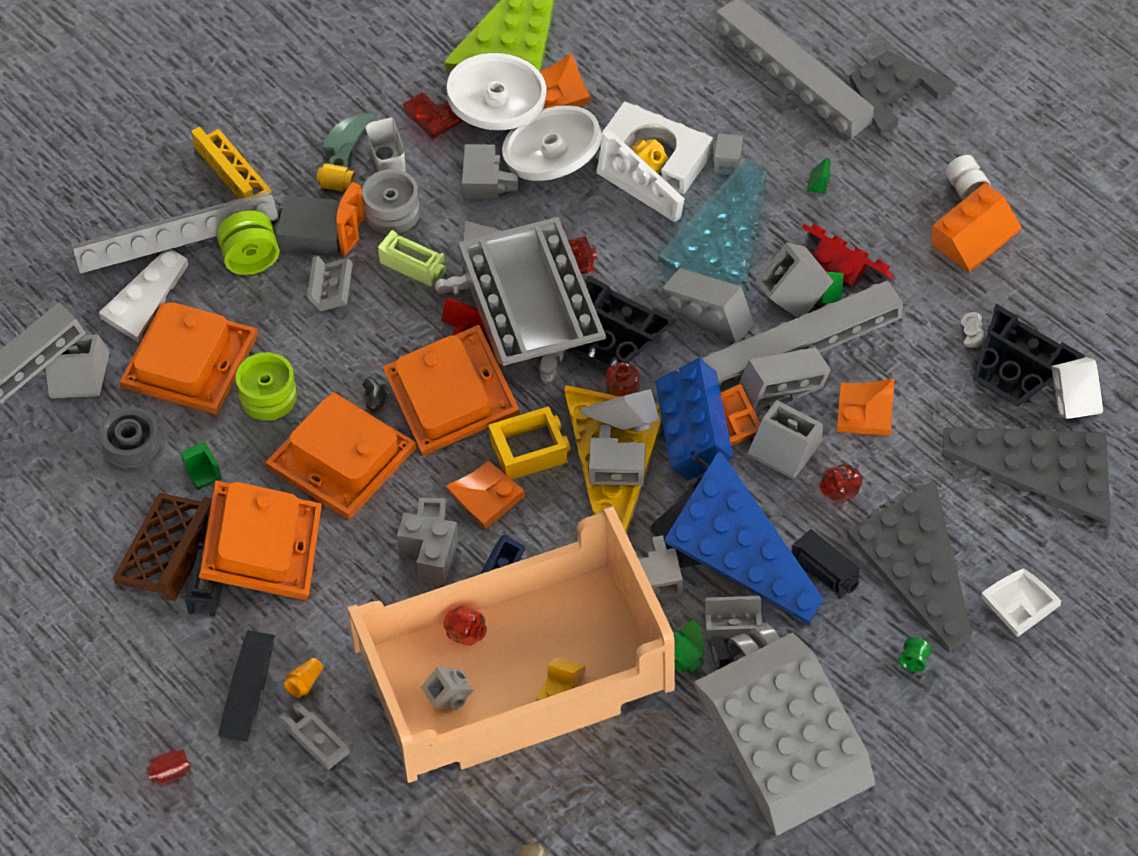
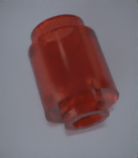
(168, 767)

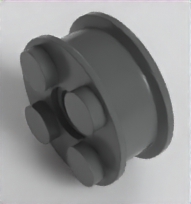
(132, 451)

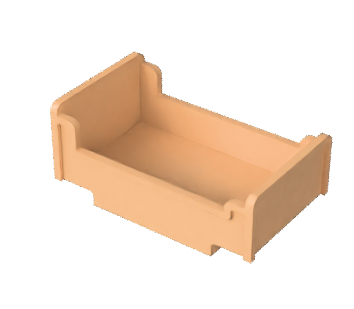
(567, 603)

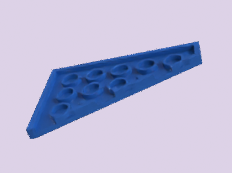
(736, 539)

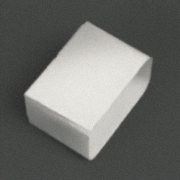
(381, 135)
(1077, 388)

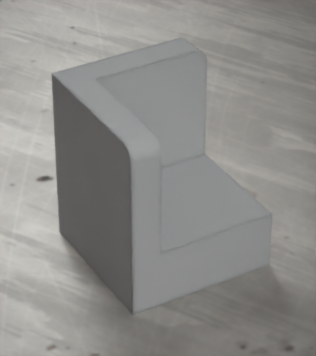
(727, 153)

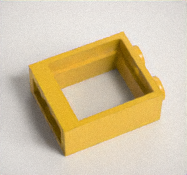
(533, 461)

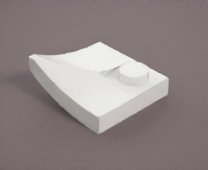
(1020, 600)

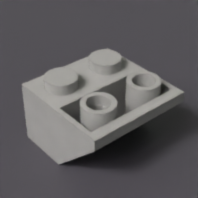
(794, 279)
(78, 369)
(786, 439)

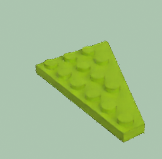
(511, 29)

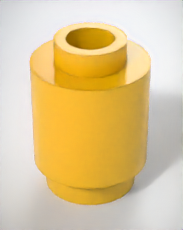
(335, 177)

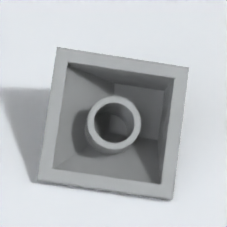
(625, 412)

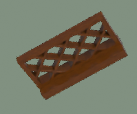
(185, 548)

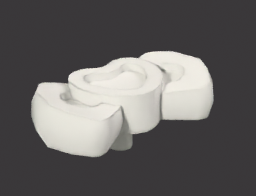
(452, 284)
(973, 329)

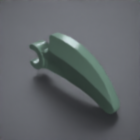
(345, 136)

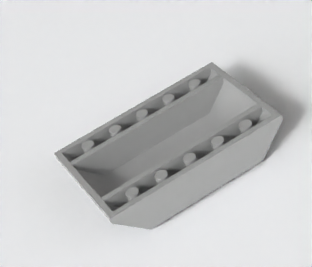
(529, 291)
(787, 732)

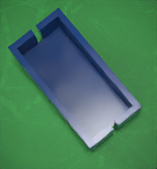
(693, 418)

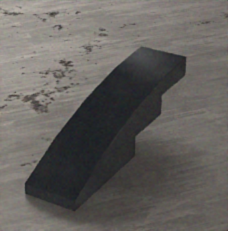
(246, 686)

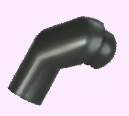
(377, 394)

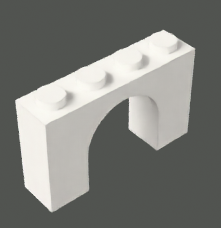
(690, 147)

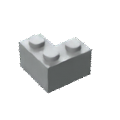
(432, 542)

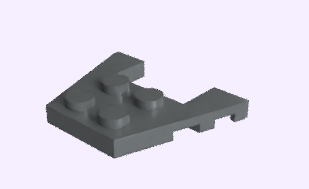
(890, 78)

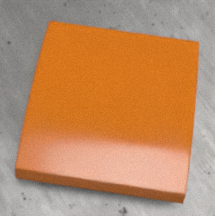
(349, 217)

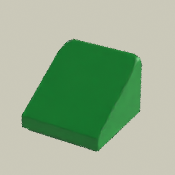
(820, 177)

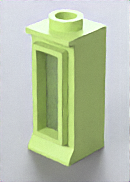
(411, 259)

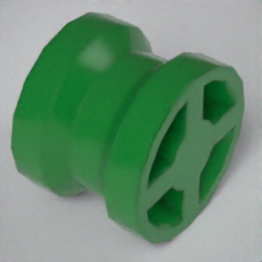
(915, 654)

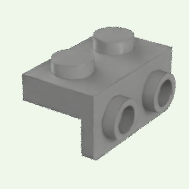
(329, 283)
(732, 615)

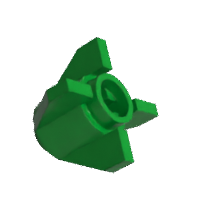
(688, 648)

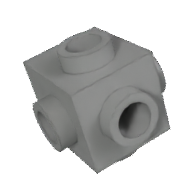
(447, 688)

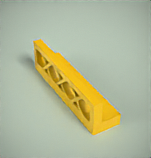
(224, 169)

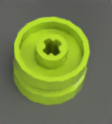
(247, 242)
(266, 386)

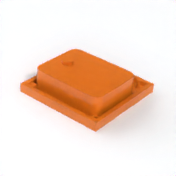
(186, 355)
(446, 390)
(340, 455)
(256, 539)

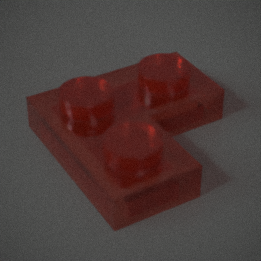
(430, 117)

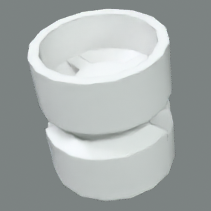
(965, 175)

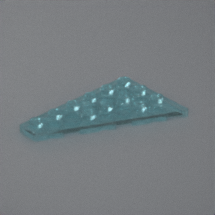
(724, 230)

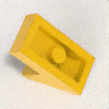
(561, 677)

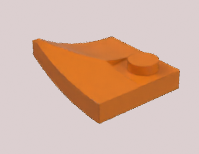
(564, 84)
(866, 407)
(739, 415)
(486, 494)

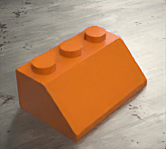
(975, 228)

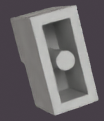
(482, 174)
(615, 462)
(663, 570)

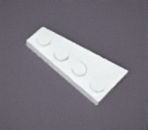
(633, 175)
(138, 302)

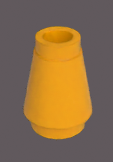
(302, 678)

